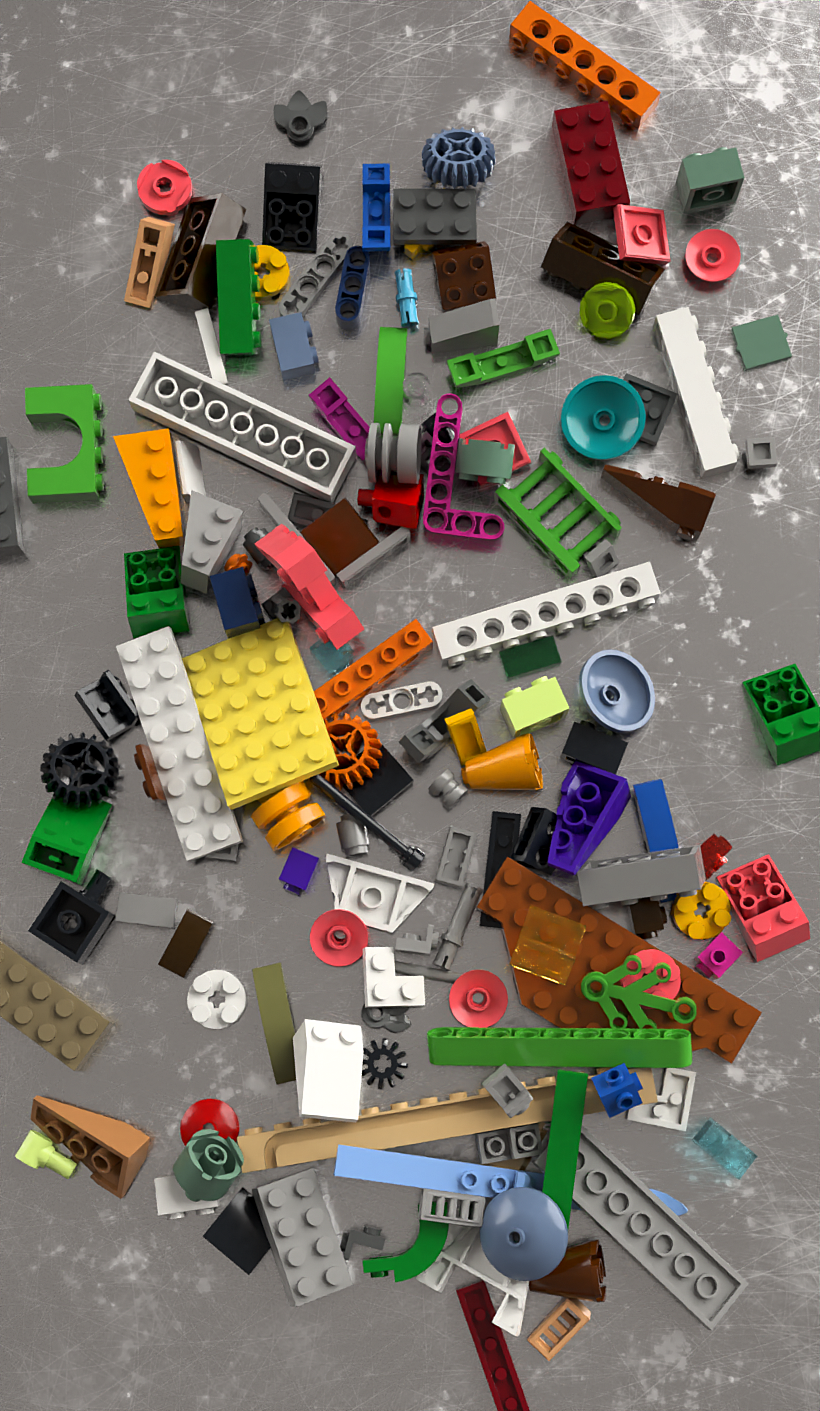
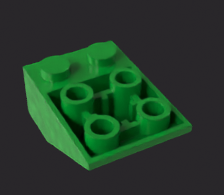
(155, 591)
(785, 713)
(67, 839)

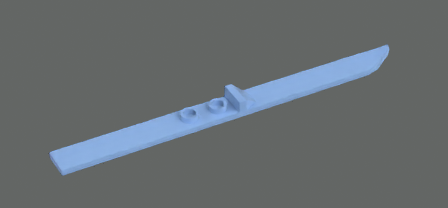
(445, 1174)

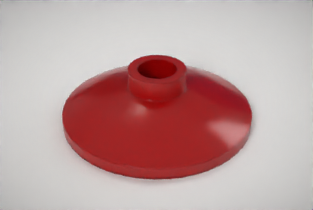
(213, 1112)

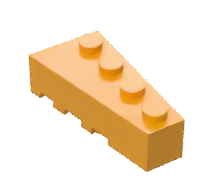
(154, 475)

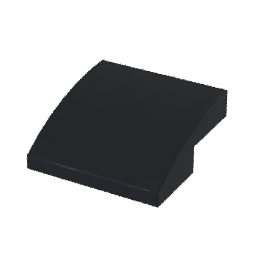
(382, 787)
(240, 1232)

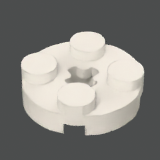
(228, 1011)

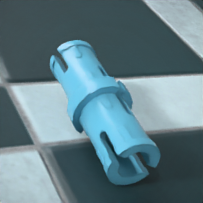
(406, 297)

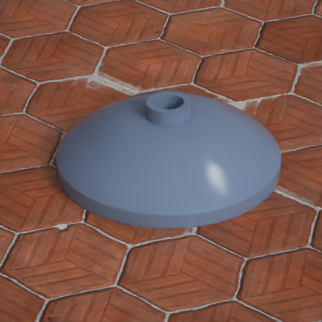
(617, 691)
(540, 1229)

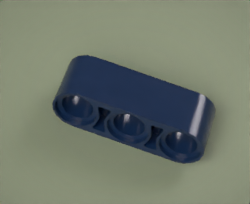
(352, 276)

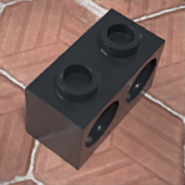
(535, 838)

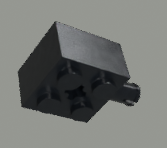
(83, 905)

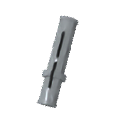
(453, 937)

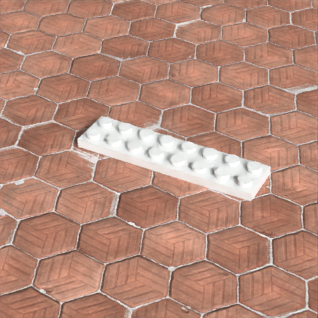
(178, 744)

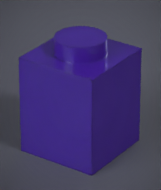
(299, 871)

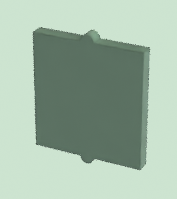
(761, 342)

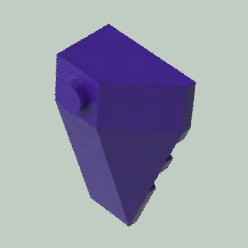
(586, 813)

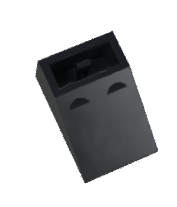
(291, 205)

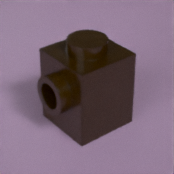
(646, 918)

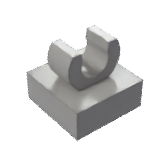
(761, 452)
(601, 558)

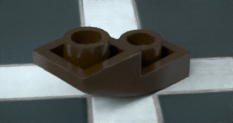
(185, 943)

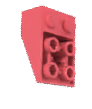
(764, 908)

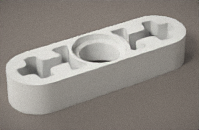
(211, 345)
(423, 703)

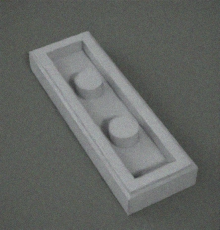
(373, 557)

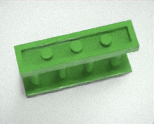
(549, 539)

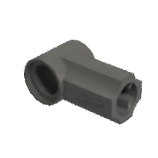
(282, 607)

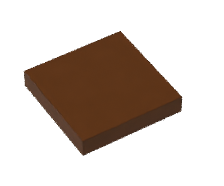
(339, 536)

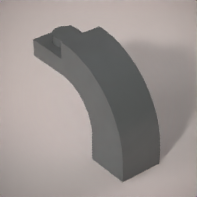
(433, 733)

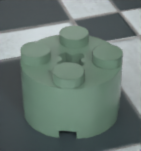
(484, 459)
(208, 1166)

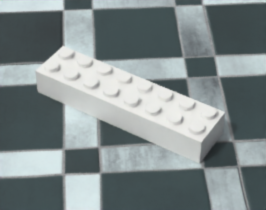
(242, 427)

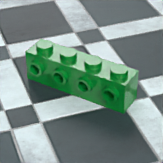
(237, 297)

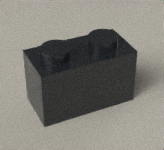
(594, 747)

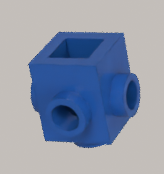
(618, 1089)

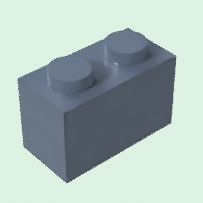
(292, 345)

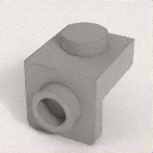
(508, 1091)

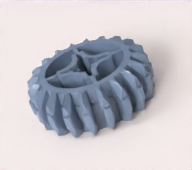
(458, 157)

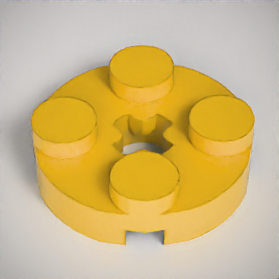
(279, 275)
(716, 916)

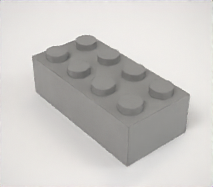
(642, 876)
(302, 1237)

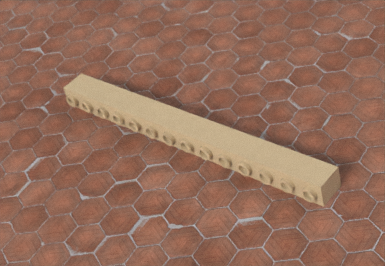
(411, 1125)

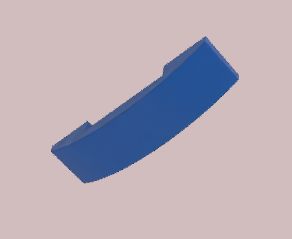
(376, 207)

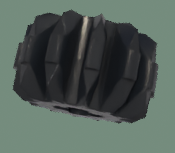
(389, 1071)

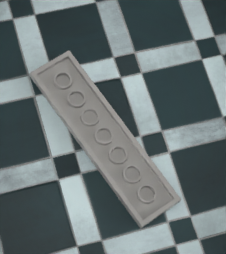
(651, 1233)

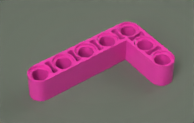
(447, 479)

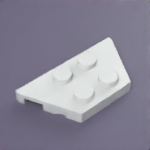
(374, 894)

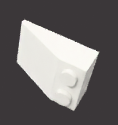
(328, 1070)

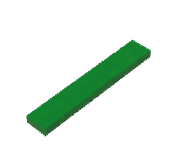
(564, 1139)

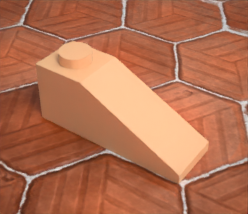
(148, 260)

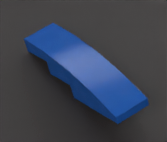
(655, 819)

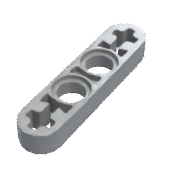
(312, 275)

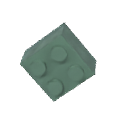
(709, 179)

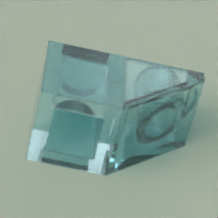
(724, 1148)

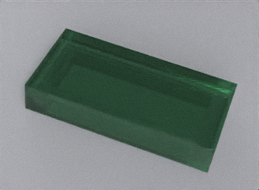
(530, 657)

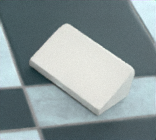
(189, 469)

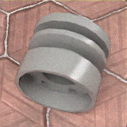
(394, 453)

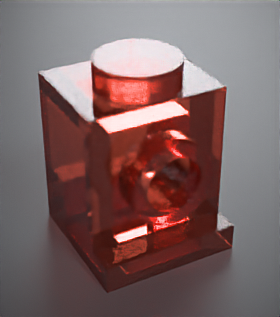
(713, 853)

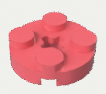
(169, 202)
(649, 960)

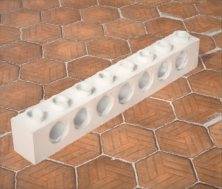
(638, 577)

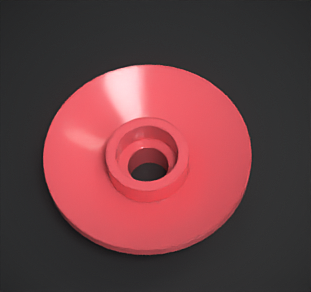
(716, 244)
(335, 950)
(485, 1012)

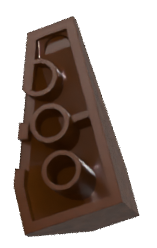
(678, 508)

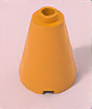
(506, 767)

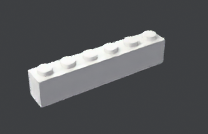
(696, 394)

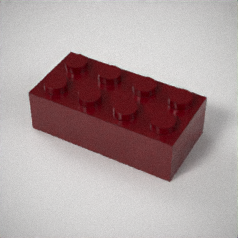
(590, 161)

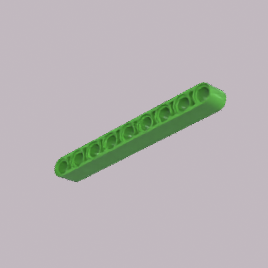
(560, 1047)

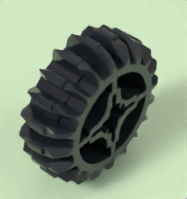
(60, 759)

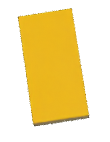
(465, 735)

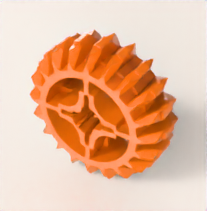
(355, 732)

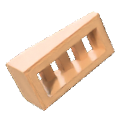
(567, 1333)

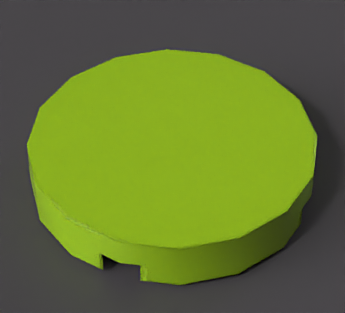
(607, 310)

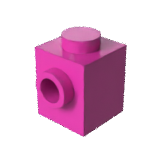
(717, 956)

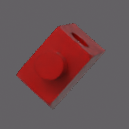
(394, 502)

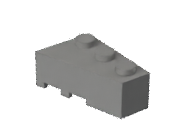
(208, 539)

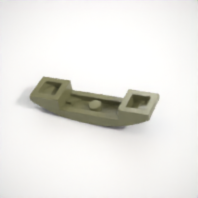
(276, 1020)

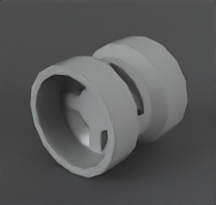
(448, 789)

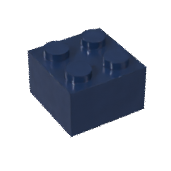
(235, 602)

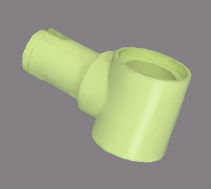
(39, 1152)

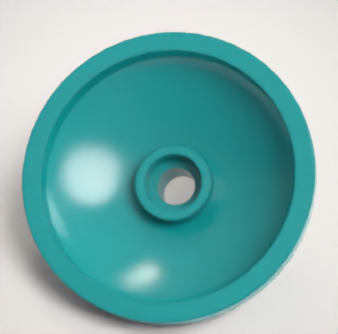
(600, 398)

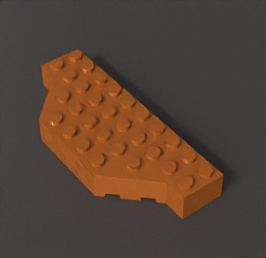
(720, 1019)

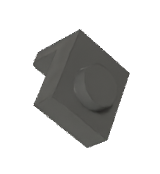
(367, 1237)

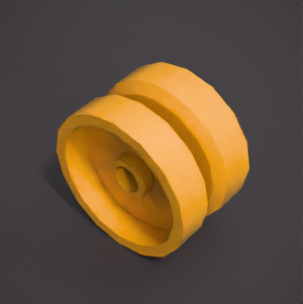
(288, 816)

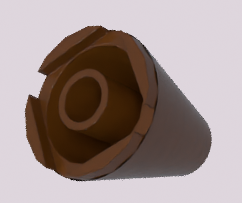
(576, 1275)

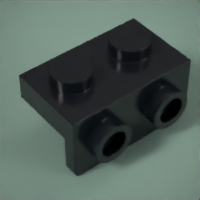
(108, 705)

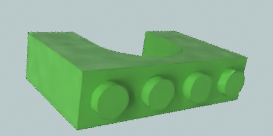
(80, 477)

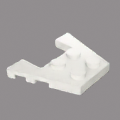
(469, 1255)

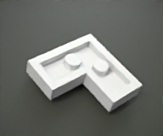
(382, 985)
(672, 1104)

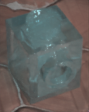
(331, 659)

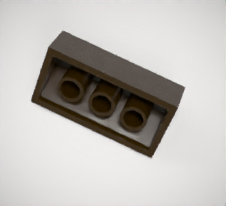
(593, 260)
(192, 262)

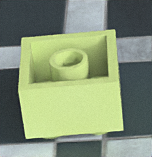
(534, 707)

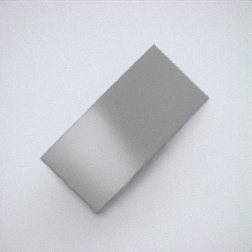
(508, 1143)

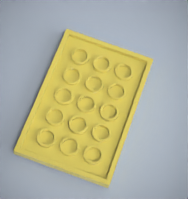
(259, 713)

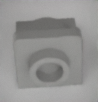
(411, 943)

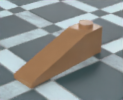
(102, 1144)

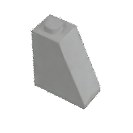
(464, 328)

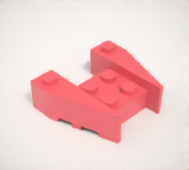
(308, 584)

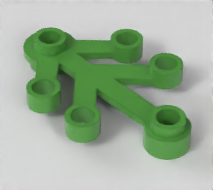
(633, 994)

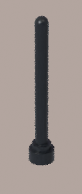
(410, 856)

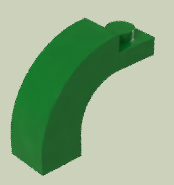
(417, 1257)

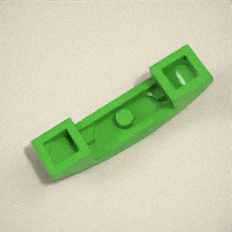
(504, 361)
(390, 377)

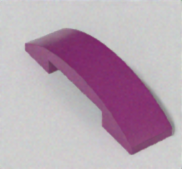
(341, 416)

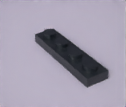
(502, 840)

